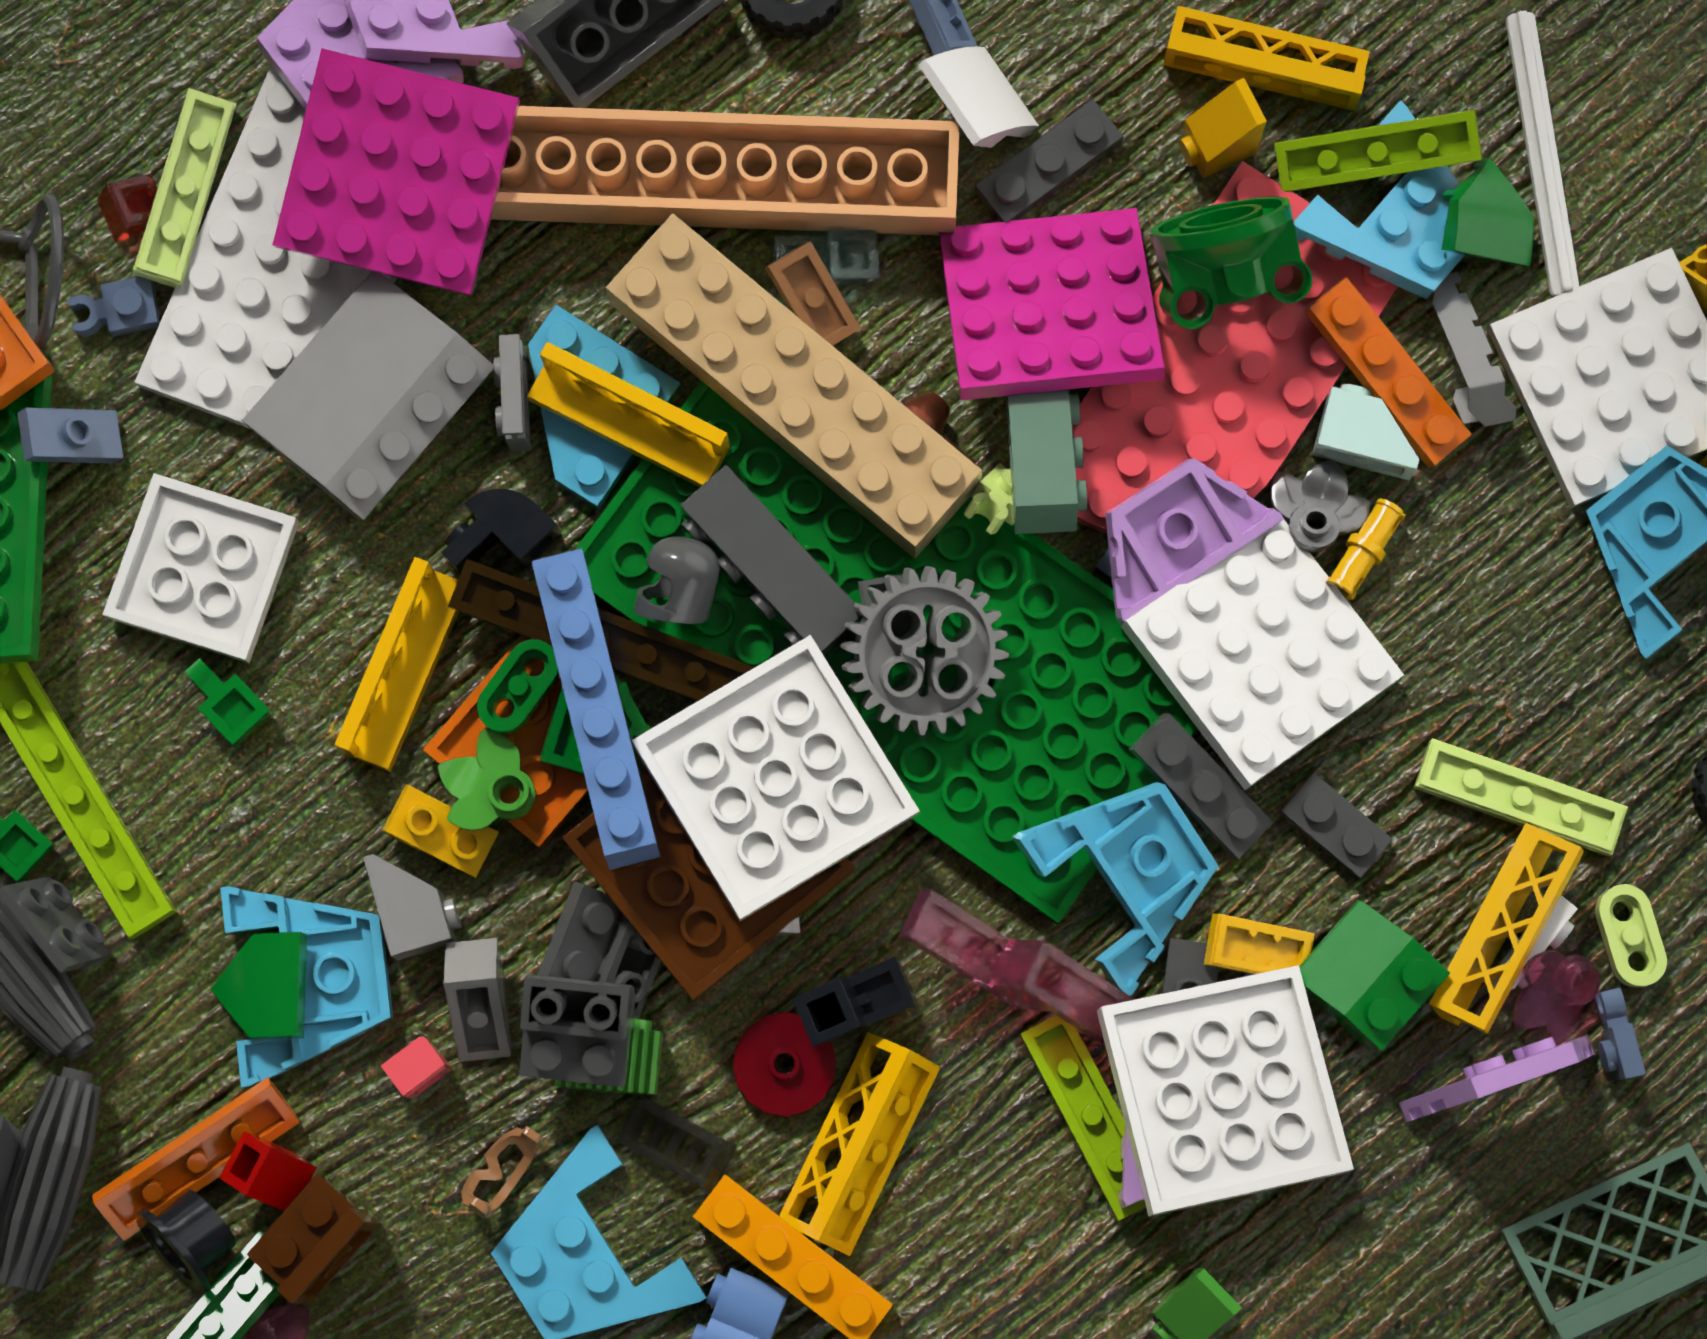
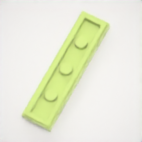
(184, 188)
(1520, 797)

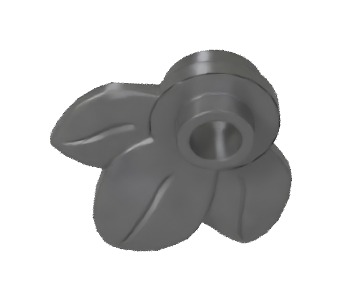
(1319, 499)

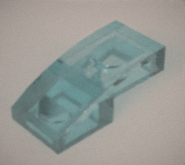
(847, 254)

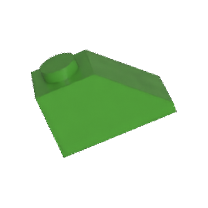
(1194, 1308)

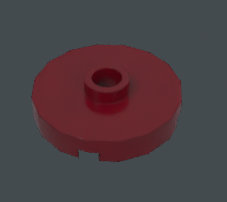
(779, 1092)

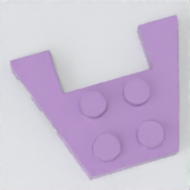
(305, 26)
(429, 30)
(1496, 1075)

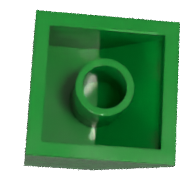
(1370, 975)

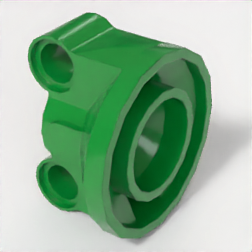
(1228, 256)

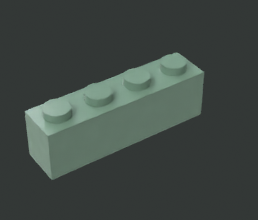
(1045, 461)

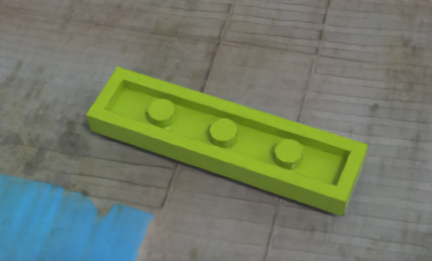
(1378, 151)
(1082, 1103)

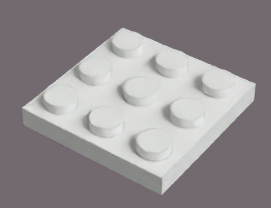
(201, 568)

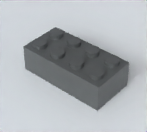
(597, 43)

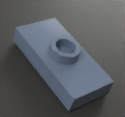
(943, 24)
(70, 435)

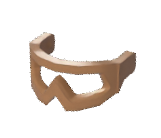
(528, 1143)

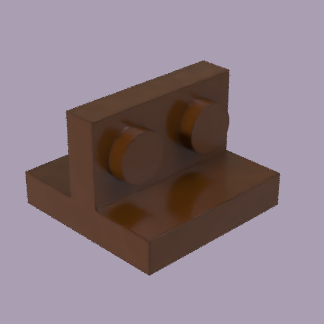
(312, 1241)

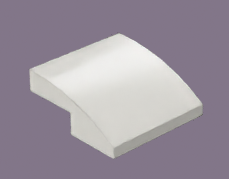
(978, 95)

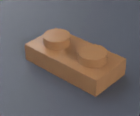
(812, 293)

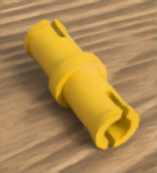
(1366, 547)

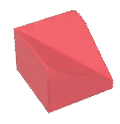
(416, 1067)

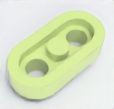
(1635, 935)

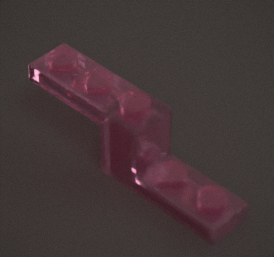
(1014, 970)

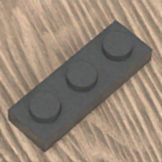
(1049, 163)
(1201, 786)

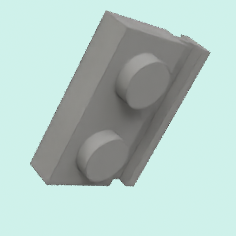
(512, 377)

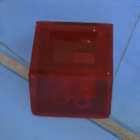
(127, 205)

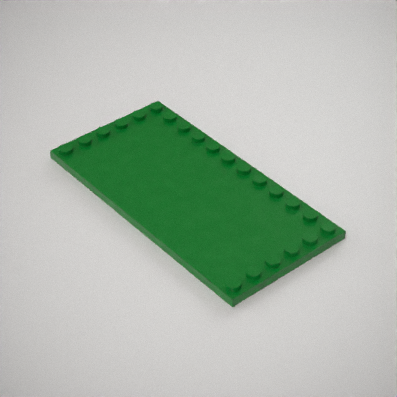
(1059, 717)

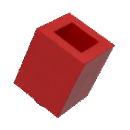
(267, 1171)

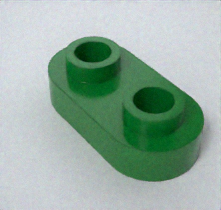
(515, 685)

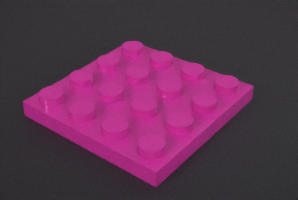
(396, 172)
(1050, 304)

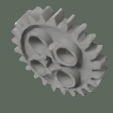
(970, 650)

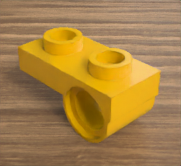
(424, 826)

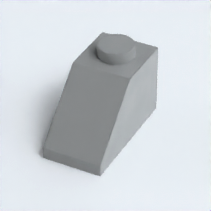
(410, 910)
(477, 999)

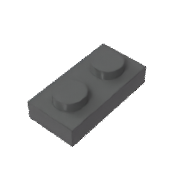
(1336, 826)

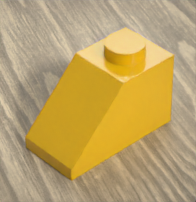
(1223, 130)

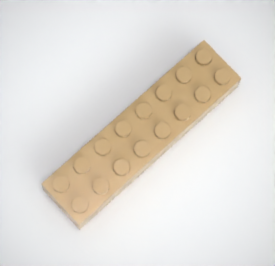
(794, 386)

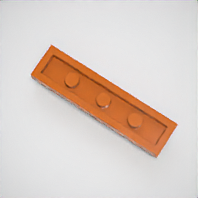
(1387, 372)
(193, 1157)

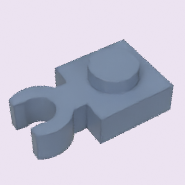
(125, 307)
(1619, 1047)

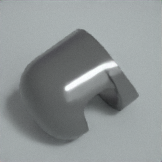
(687, 577)

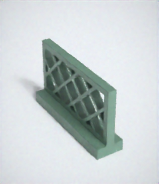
(1634, 1291)

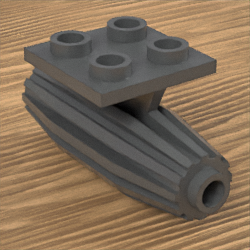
(38, 945)
(44, 1176)

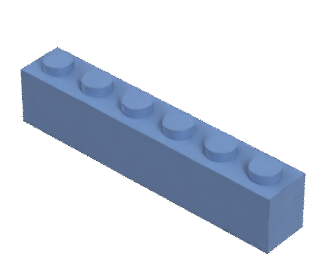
(595, 709)

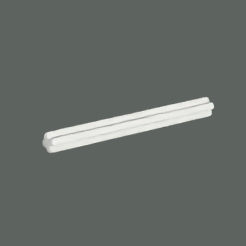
(1542, 153)

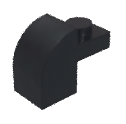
(504, 519)
(855, 1002)

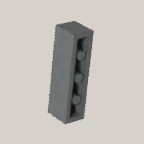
(769, 562)

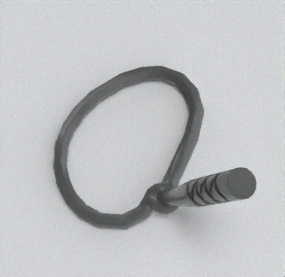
(25, 244)

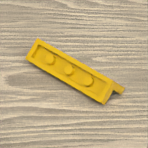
(1263, 66)
(628, 416)
(400, 668)
(1496, 922)
(866, 1146)

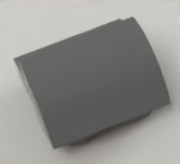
(599, 945)
(576, 1030)

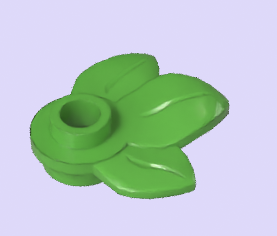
(481, 780)

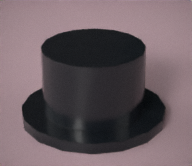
(188, 1238)

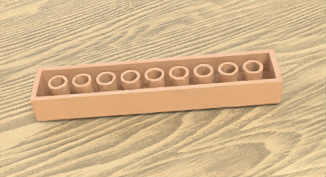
(730, 170)

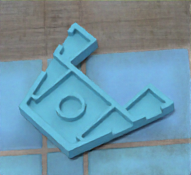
(1400, 236)
(1647, 532)
(1145, 857)
(344, 977)
(566, 1265)

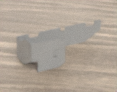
(1485, 396)

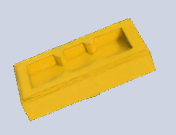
(1254, 945)

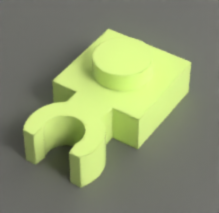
(993, 499)

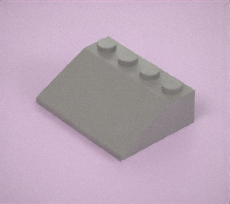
(368, 394)

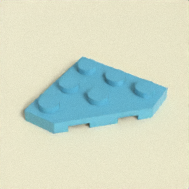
(579, 458)

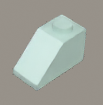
(1363, 434)

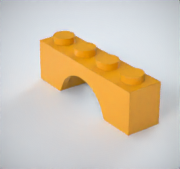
(792, 1260)

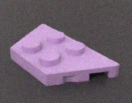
(1178, 532)

